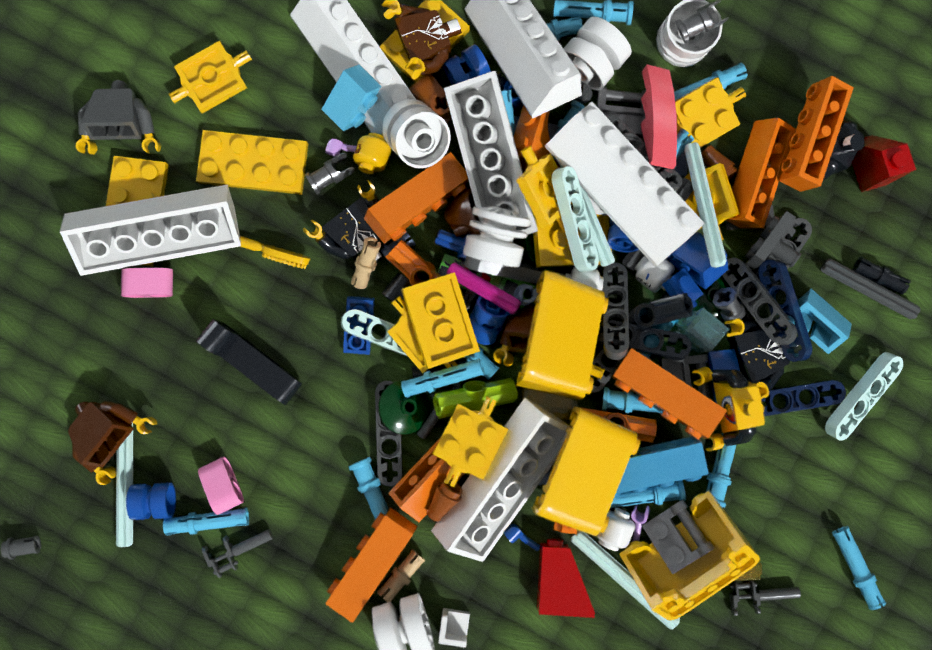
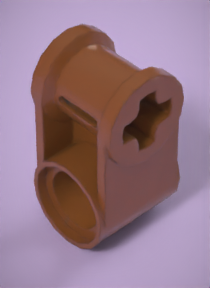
(432, 94)

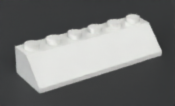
(345, 42)
(526, 53)
(488, 146)
(624, 184)
(151, 230)
(515, 472)

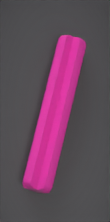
(485, 288)

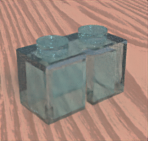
(702, 330)

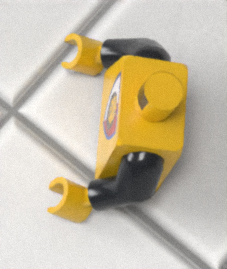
(741, 402)

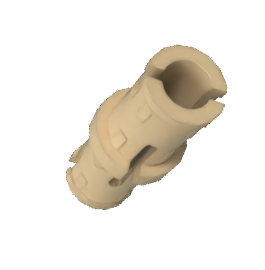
(365, 263)
(401, 576)

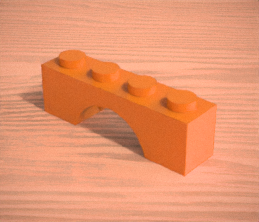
(531, 133)

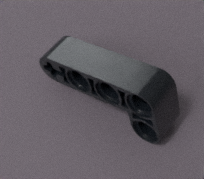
(249, 360)

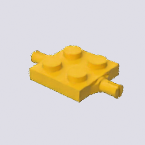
(210, 77)
(708, 111)
(538, 188)
(721, 193)
(405, 337)
(470, 441)

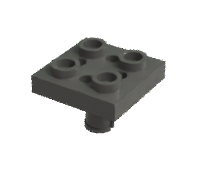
(772, 244)

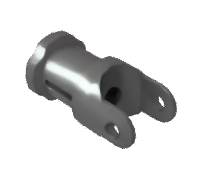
(697, 23)
(328, 174)
(730, 307)

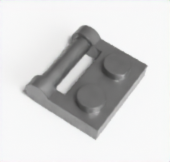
(630, 116)
(670, 541)

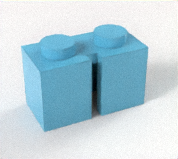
(351, 97)
(830, 326)

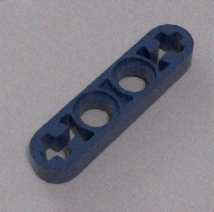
(790, 308)
(792, 397)

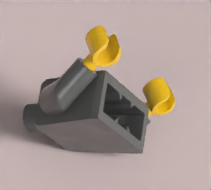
(114, 115)

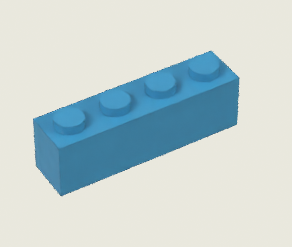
(664, 465)

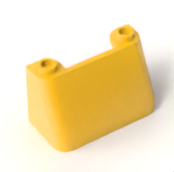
(562, 337)
(587, 472)
(680, 592)

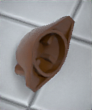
(459, 214)

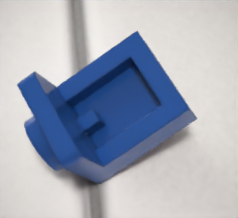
(683, 283)

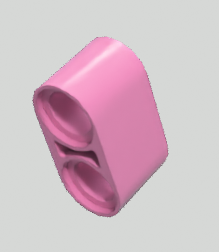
(146, 282)
(220, 485)

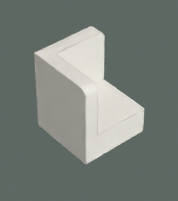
(454, 627)

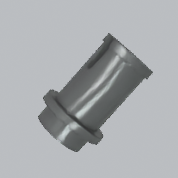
(586, 94)
(18, 547)

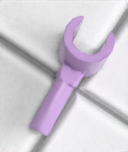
(335, 146)
(639, 519)

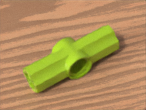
(473, 396)

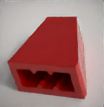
(881, 162)
(560, 583)

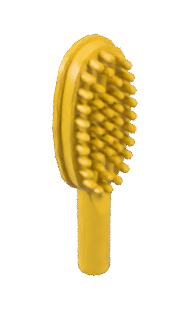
(275, 253)

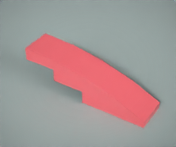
(660, 119)

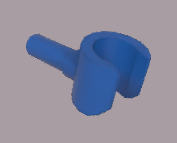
(513, 533)

